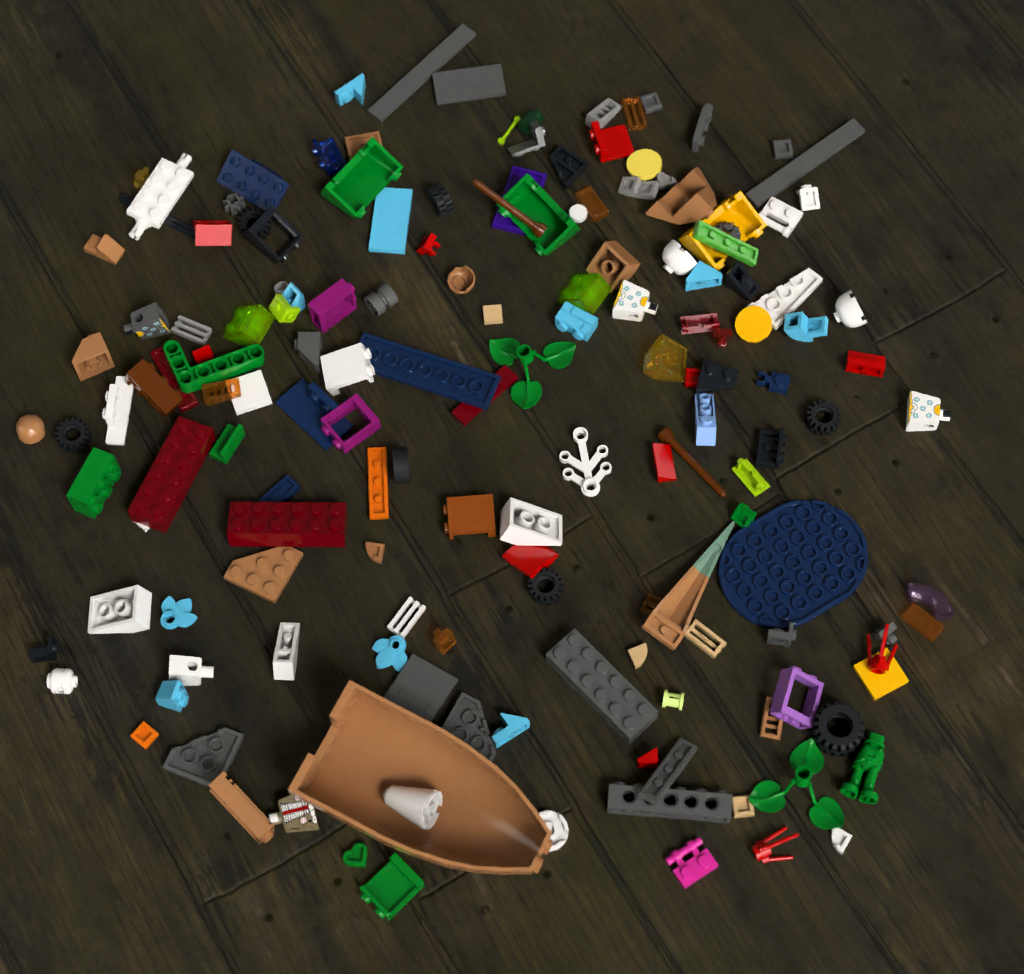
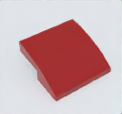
(530, 558)

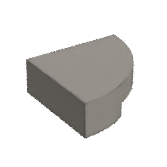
(665, 181)

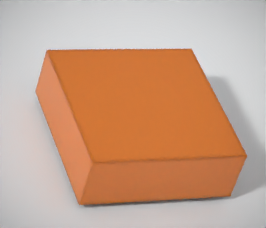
(144, 735)

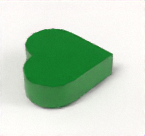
(356, 856)

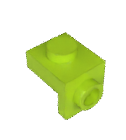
(283, 310)

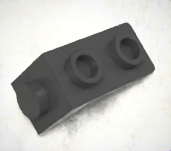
(534, 144)

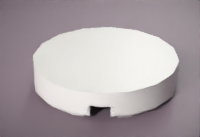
(557, 826)

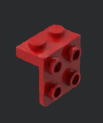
(610, 142)

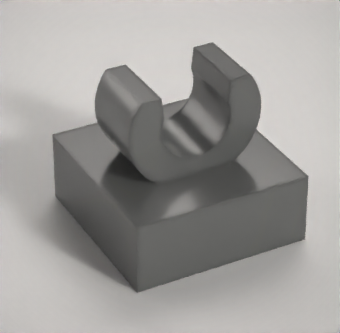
(891, 638)

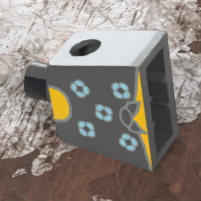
(148, 322)

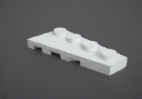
(789, 296)

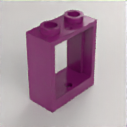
(332, 305)
(341, 411)

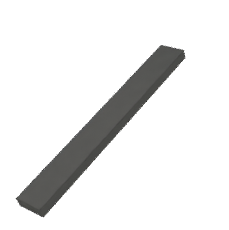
(421, 73)
(805, 163)

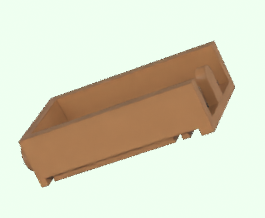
(242, 808)

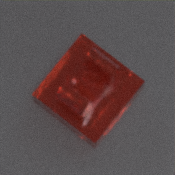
(722, 336)

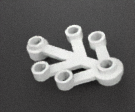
(585, 465)

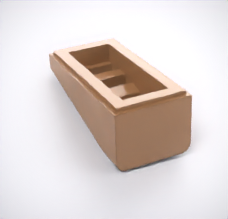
(768, 700)

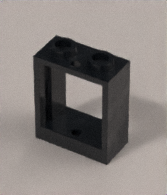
(284, 224)

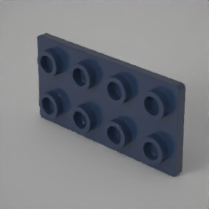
(252, 180)
(306, 407)

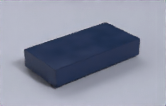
(282, 490)

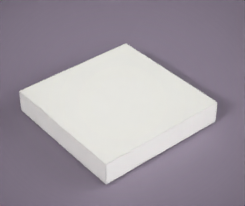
(253, 393)

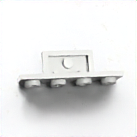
(117, 411)

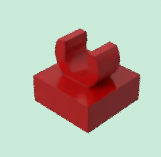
(427, 244)

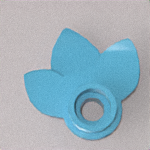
(179, 611)
(388, 655)

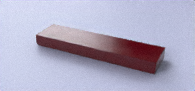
(189, 400)
(465, 413)

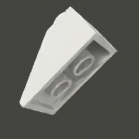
(529, 525)
(120, 611)

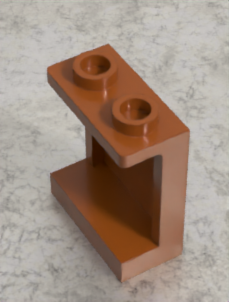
(470, 515)

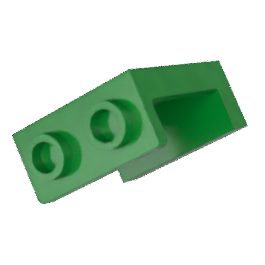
(391, 888)

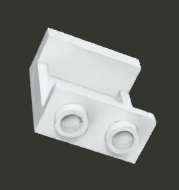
(347, 367)

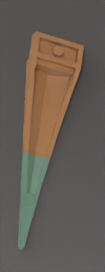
(674, 612)

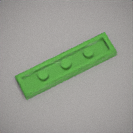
(725, 243)

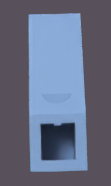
(705, 420)

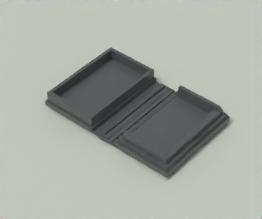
(421, 688)

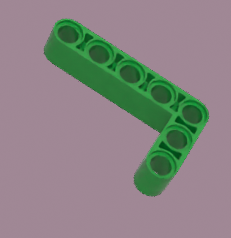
(210, 367)

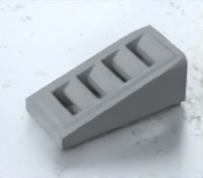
(604, 117)

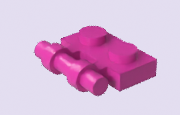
(696, 867)

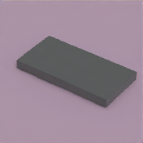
(469, 84)

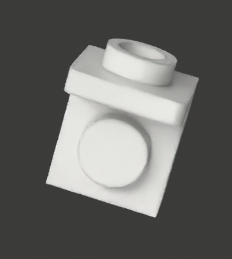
(808, 198)

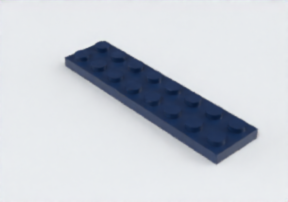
(431, 372)

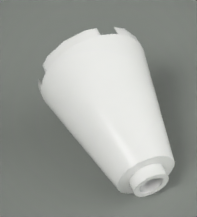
(414, 804)

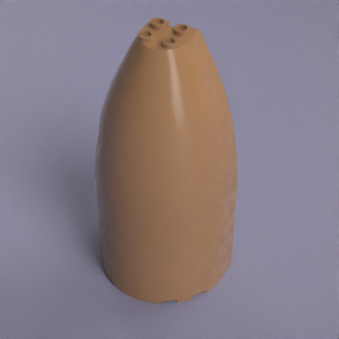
(378, 744)

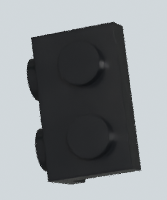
(770, 448)

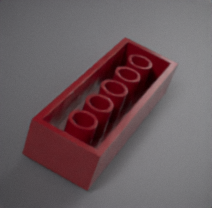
(172, 474)
(287, 524)

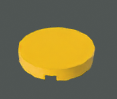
(753, 324)

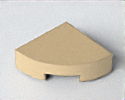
(638, 655)

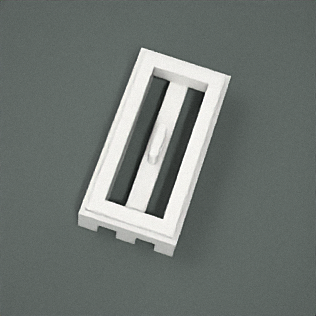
(415, 604)

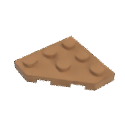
(265, 571)

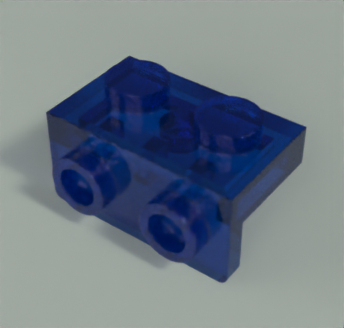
(329, 155)

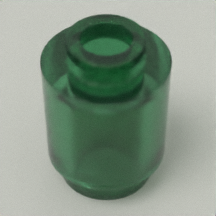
(532, 115)

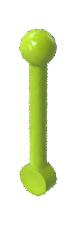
(501, 141)

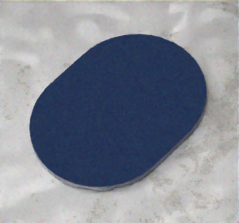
(793, 564)

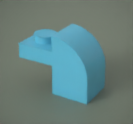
(804, 329)

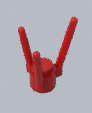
(879, 664)
(762, 848)

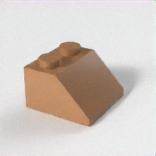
(613, 264)
(92, 357)

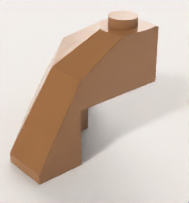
(686, 201)

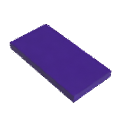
(515, 176)

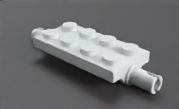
(159, 194)

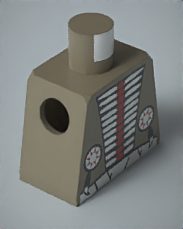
(295, 815)

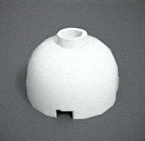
(677, 259)
(848, 311)

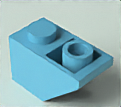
(172, 695)

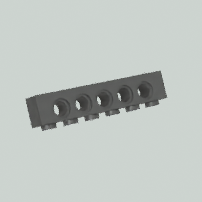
(679, 810)

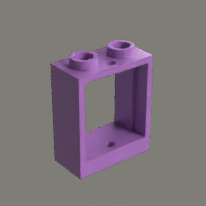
(782, 693)

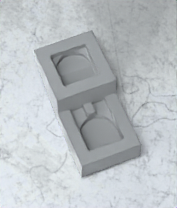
(638, 189)

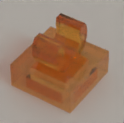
(444, 640)

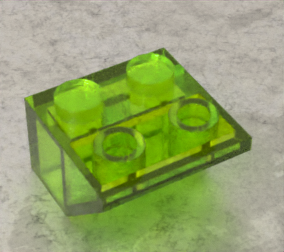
(585, 291)
(249, 325)

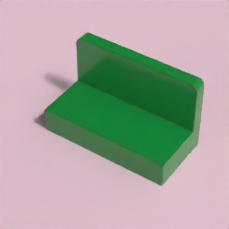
(227, 443)

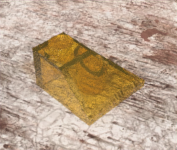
(666, 360)

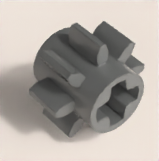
(234, 204)

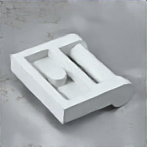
(782, 213)

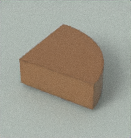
(375, 551)

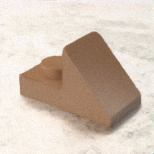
(104, 248)

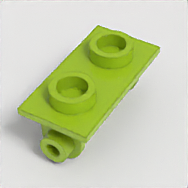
(750, 477)

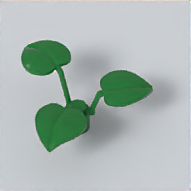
(507, 349)
(805, 760)

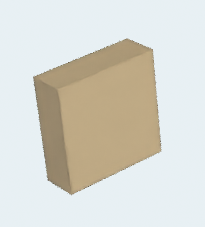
(492, 314)
(742, 807)

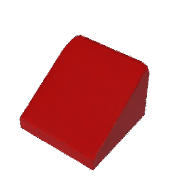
(203, 354)
(649, 760)

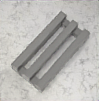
(181, 319)

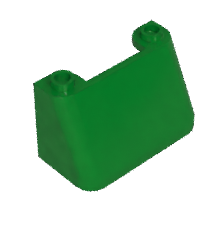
(362, 179)
(540, 207)

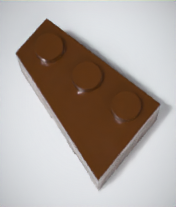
(154, 388)

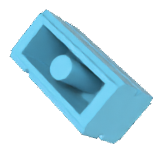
(576, 321)

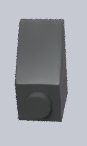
(310, 349)

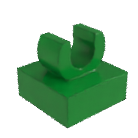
(743, 515)

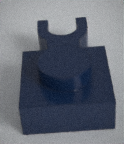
(777, 382)

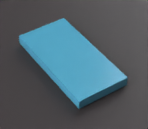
(391, 221)

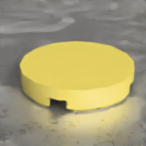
(644, 164)

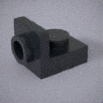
(43, 653)

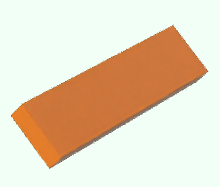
(378, 483)

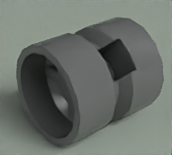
(381, 299)

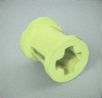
(673, 700)

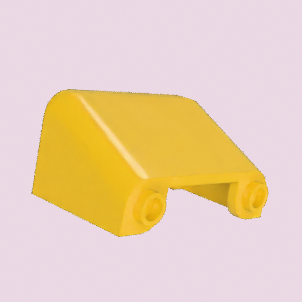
(732, 209)

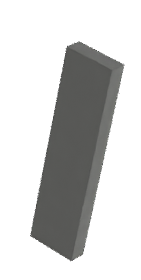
(668, 771)

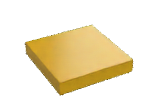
(881, 684)

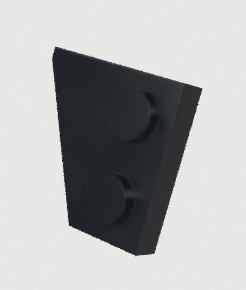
(567, 165)
(715, 377)

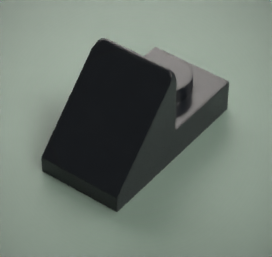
(740, 279)

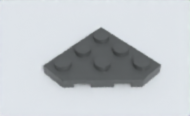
(469, 725)
(205, 756)

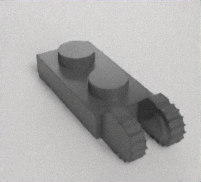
(702, 126)

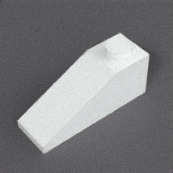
(286, 651)

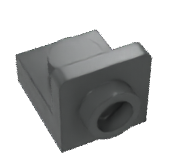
(781, 638)

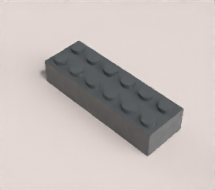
(601, 686)

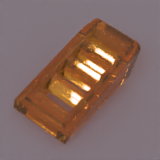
(214, 386)

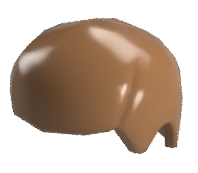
(461, 280)
(30, 429)

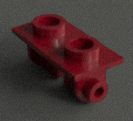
(699, 323)

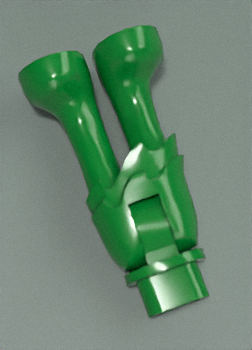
(868, 759)

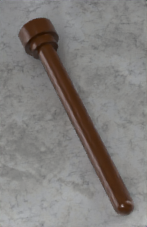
(537, 228)
(667, 437)

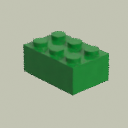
(94, 483)

